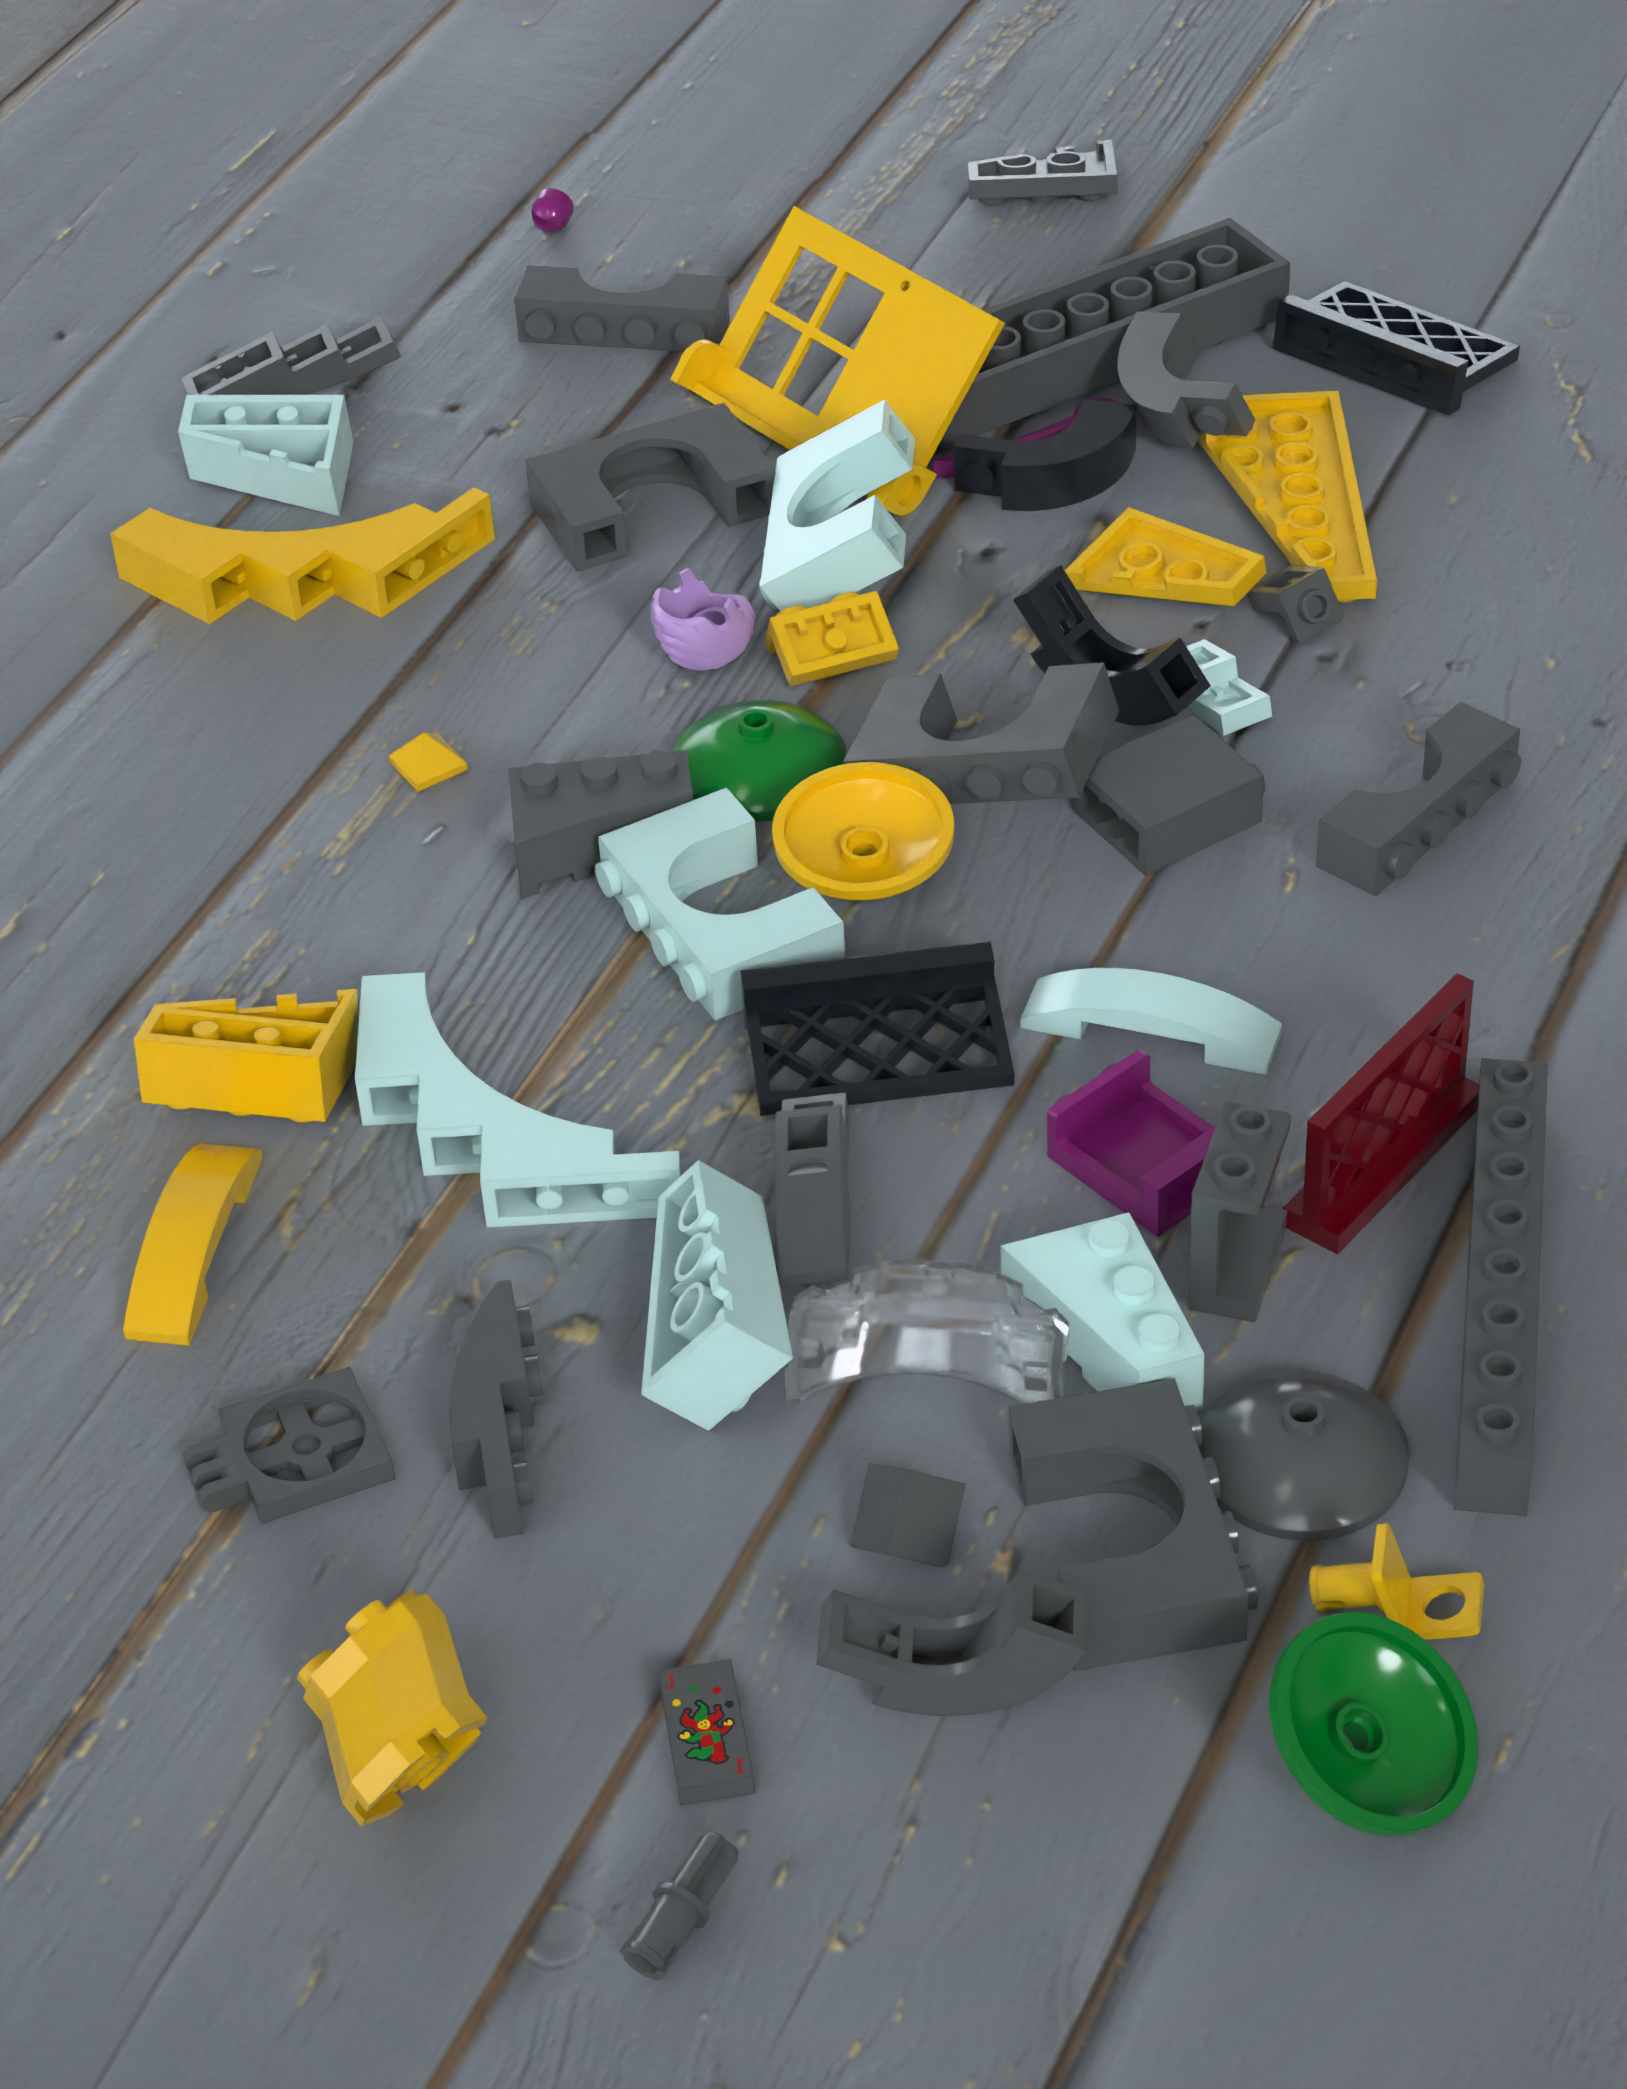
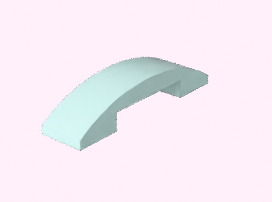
(1155, 1004)

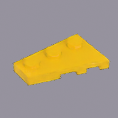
(1165, 561)

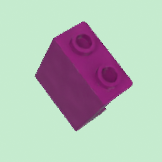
(1131, 1143)

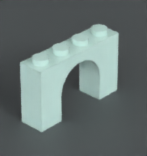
(809, 543)
(692, 846)

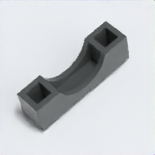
(563, 309)
(1381, 835)

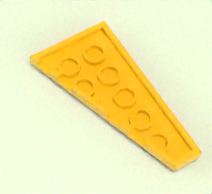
(1302, 485)

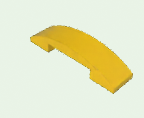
(182, 1239)

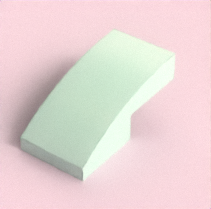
(1229, 700)

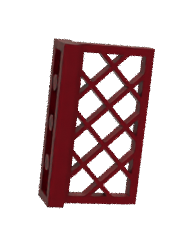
(1387, 1121)

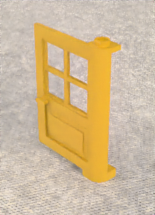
(913, 353)

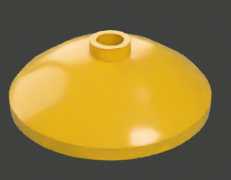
(863, 831)

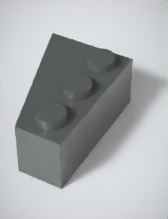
(570, 804)

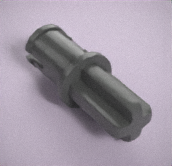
(680, 1906)

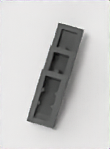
(297, 367)

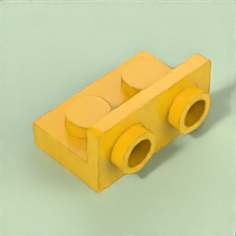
(831, 637)

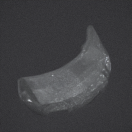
(926, 1322)

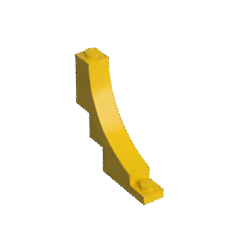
(365, 562)

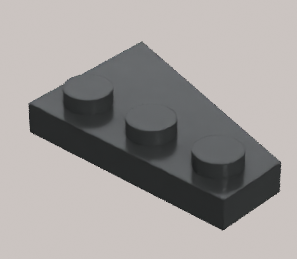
(1061, 174)

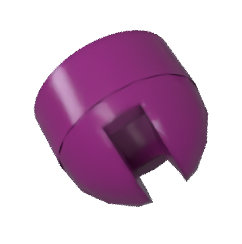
(552, 210)

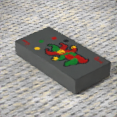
(706, 1732)

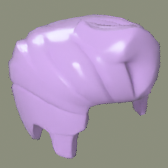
(701, 626)

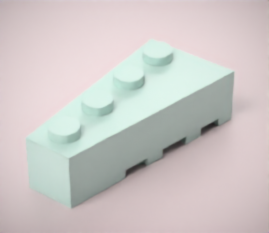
(713, 1299)

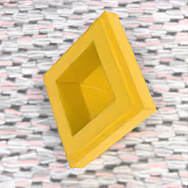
(427, 761)

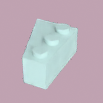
(270, 446)
(1116, 1304)

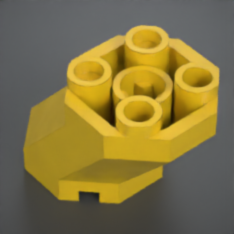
(391, 1704)

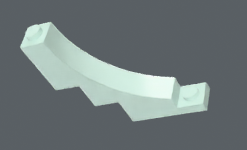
(527, 1161)

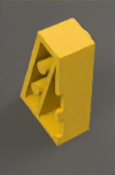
(249, 1060)

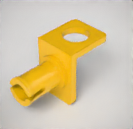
(1397, 1594)

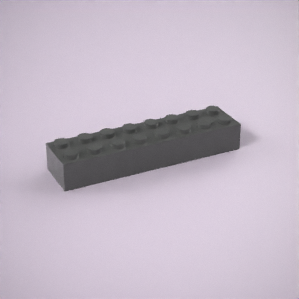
(1070, 333)

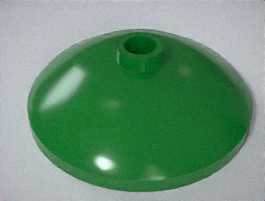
(758, 752)
(1397, 1707)

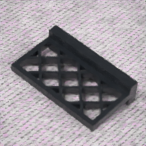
(1390, 345)
(869, 991)

